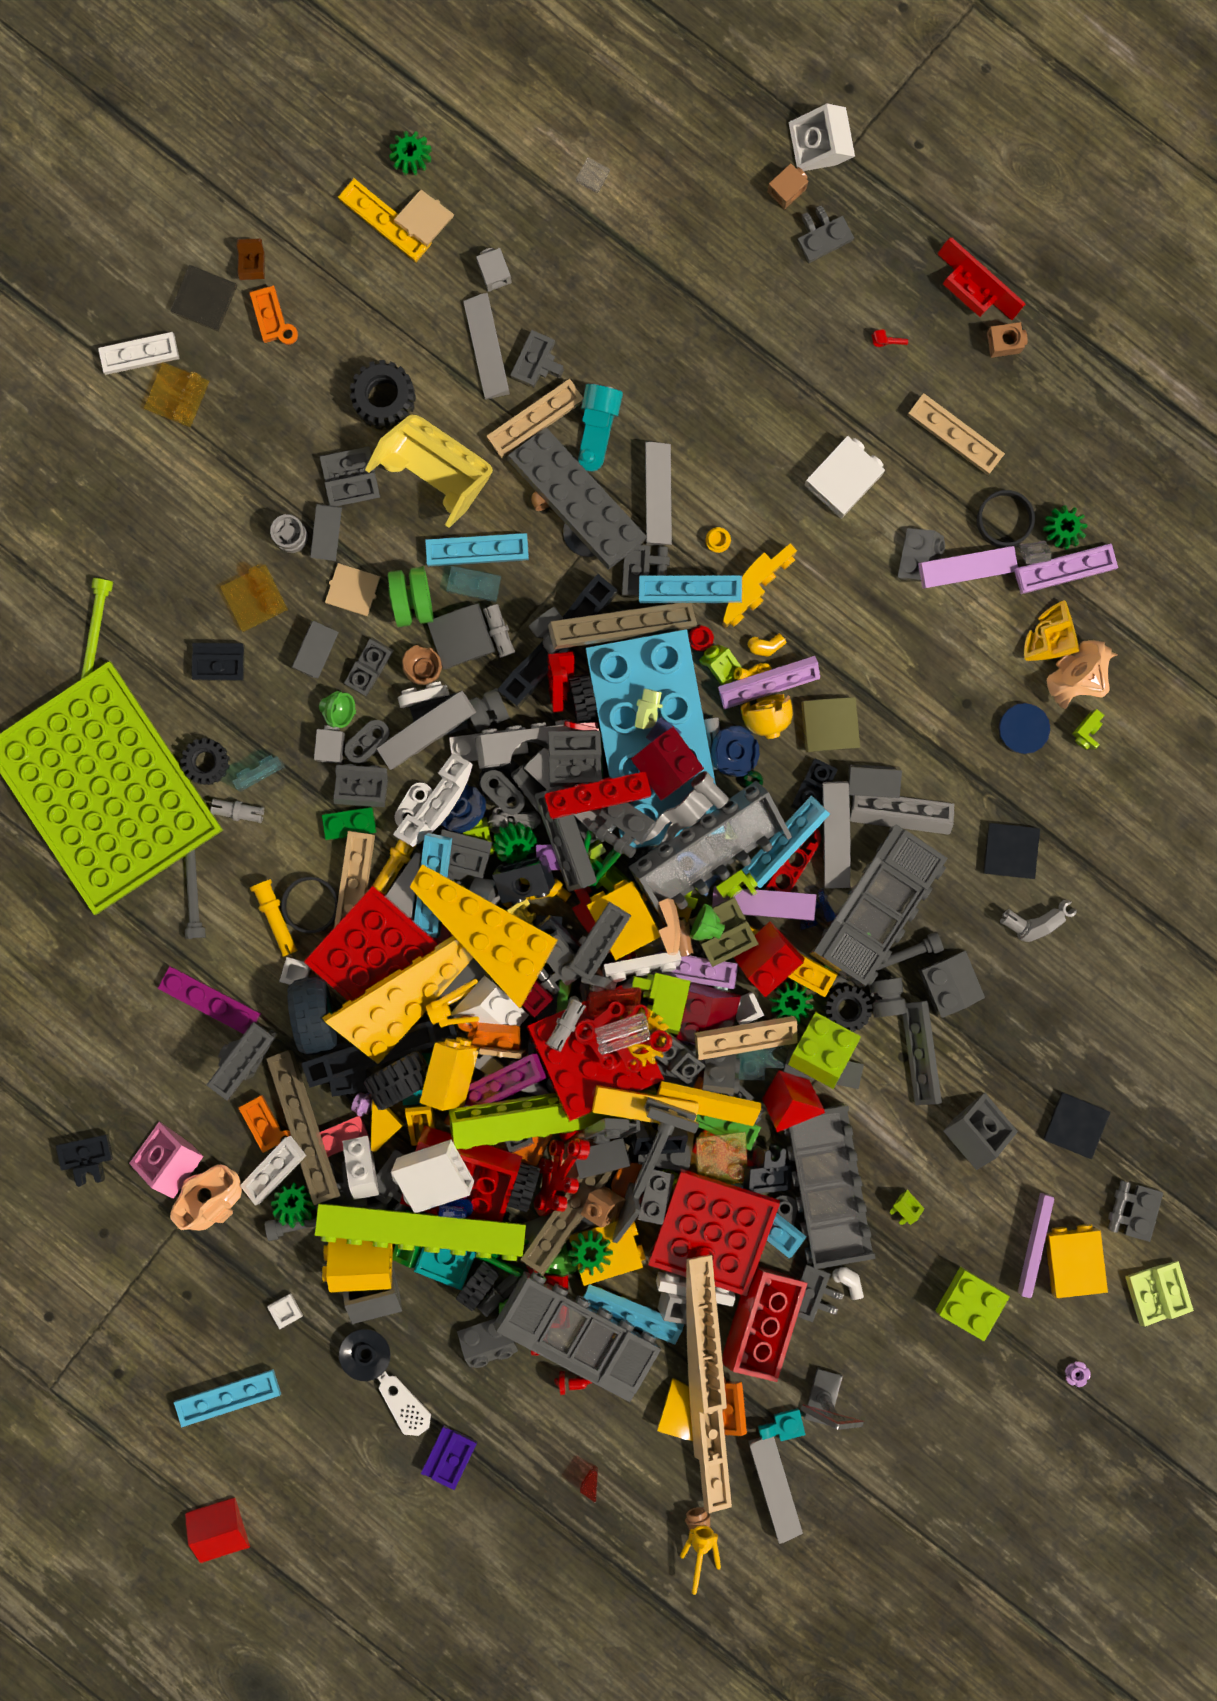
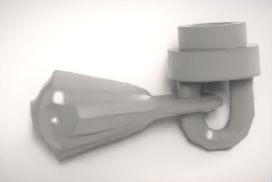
(527, 818)

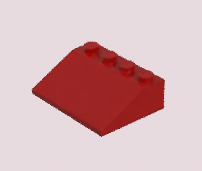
(492, 1172)

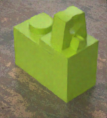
(668, 997)

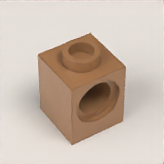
(788, 185)
(996, 344)
(603, 1206)

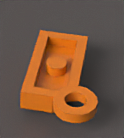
(270, 316)
(492, 1035)
(262, 1123)
(734, 1414)

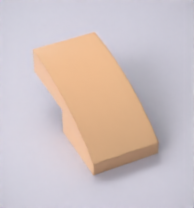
(670, 934)

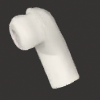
(851, 1280)

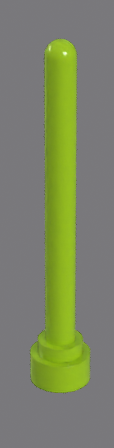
(101, 590)

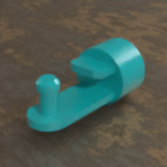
(600, 407)

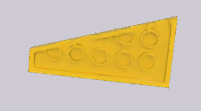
(498, 940)
(397, 1002)

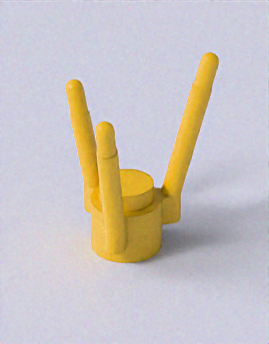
(440, 1008)
(702, 1540)

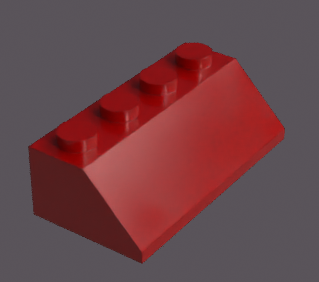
(764, 1325)

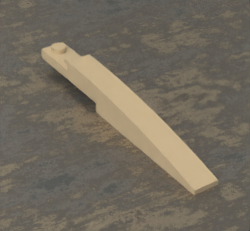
(706, 1383)

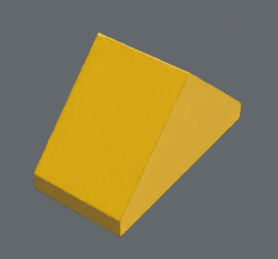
(417, 1117)
(384, 1126)

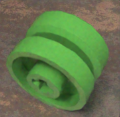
(409, 597)

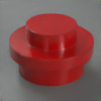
(701, 638)

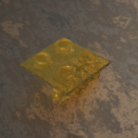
(176, 394)
(254, 598)
(722, 1156)

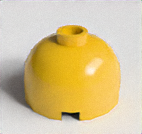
(768, 716)

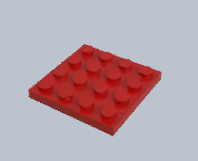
(369, 946)
(578, 1068)
(716, 1221)

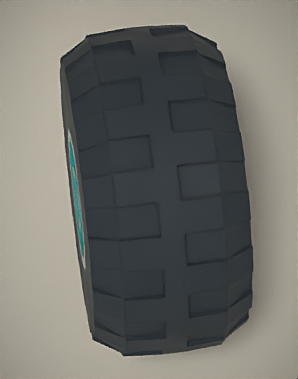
(307, 1004)

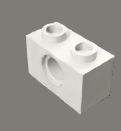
(360, 1167)

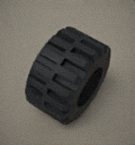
(375, 375)
(397, 1080)

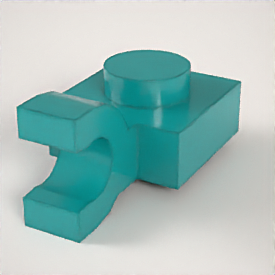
(786, 1425)

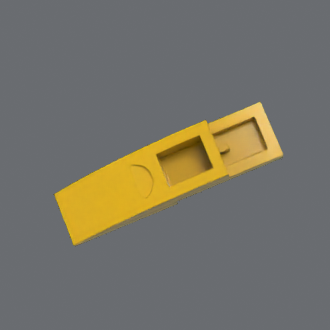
(759, 573)

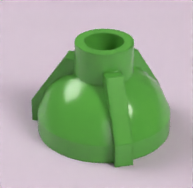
(338, 709)
(706, 925)
(562, 1263)

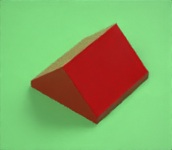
(791, 1101)
(216, 1530)

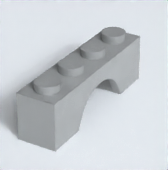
(497, 748)

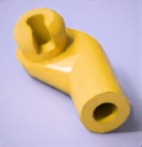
(764, 647)
(741, 673)

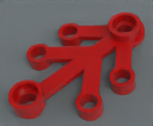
(624, 1053)
(546, 1201)

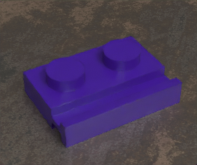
(449, 1457)

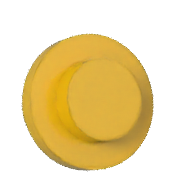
(718, 540)

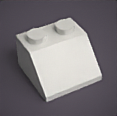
(822, 138)
(490, 1005)

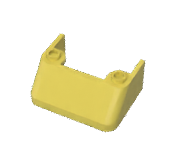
(435, 459)

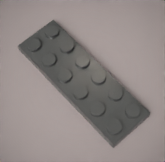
(577, 498)

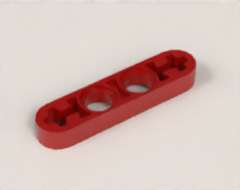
(795, 872)

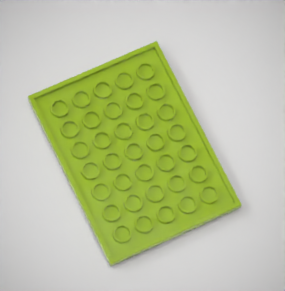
(103, 788)

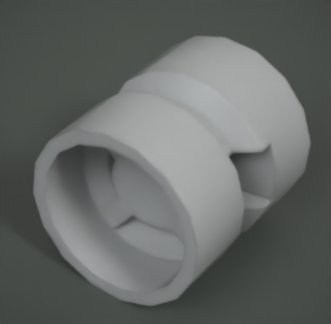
(289, 533)

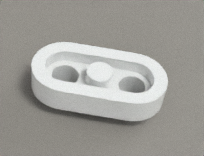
(413, 697)
(410, 803)

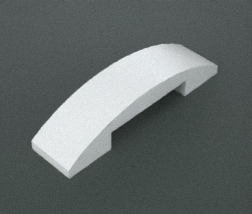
(439, 803)

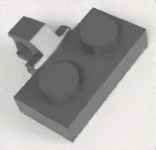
(536, 360)

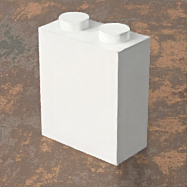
(845, 476)
(432, 1176)

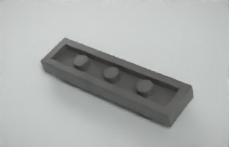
(921, 1053)

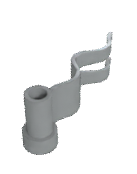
(691, 809)

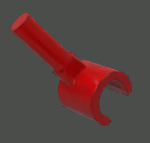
(880, 339)

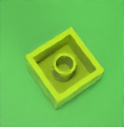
(824, 1050)
(972, 1303)

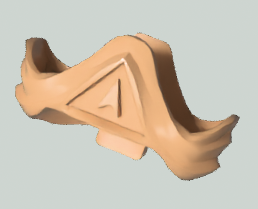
(1081, 673)
(225, 1192)

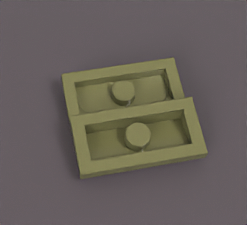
(830, 724)
(736, 935)

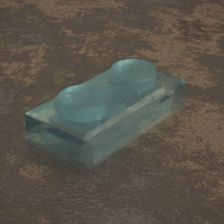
(473, 584)
(250, 777)

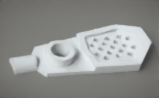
(400, 1401)

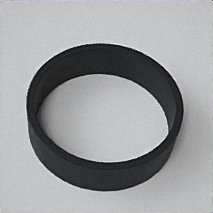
(1026, 503)
(284, 904)

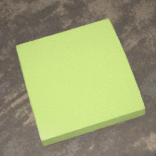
(1159, 1293)

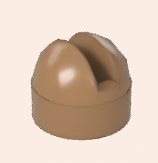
(538, 502)

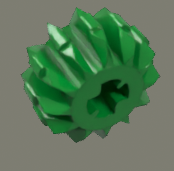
(420, 153)
(1062, 518)
(514, 842)
(795, 995)
(292, 1215)
(599, 1254)

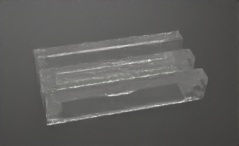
(620, 1030)

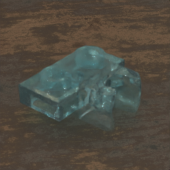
(754, 1063)

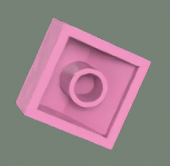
(165, 1160)

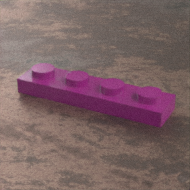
(208, 1000)
(505, 1081)

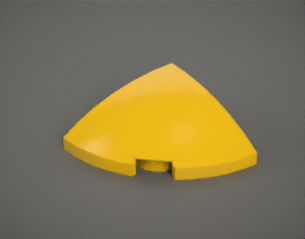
(1052, 636)
(677, 1412)

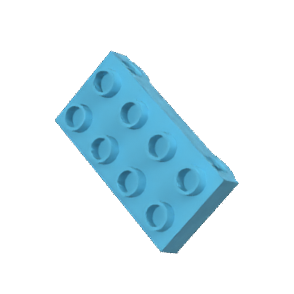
(618, 679)

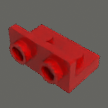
(559, 669)

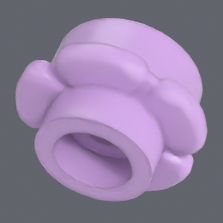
(362, 1104)
(1079, 1367)

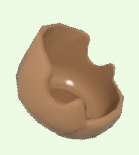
(421, 665)

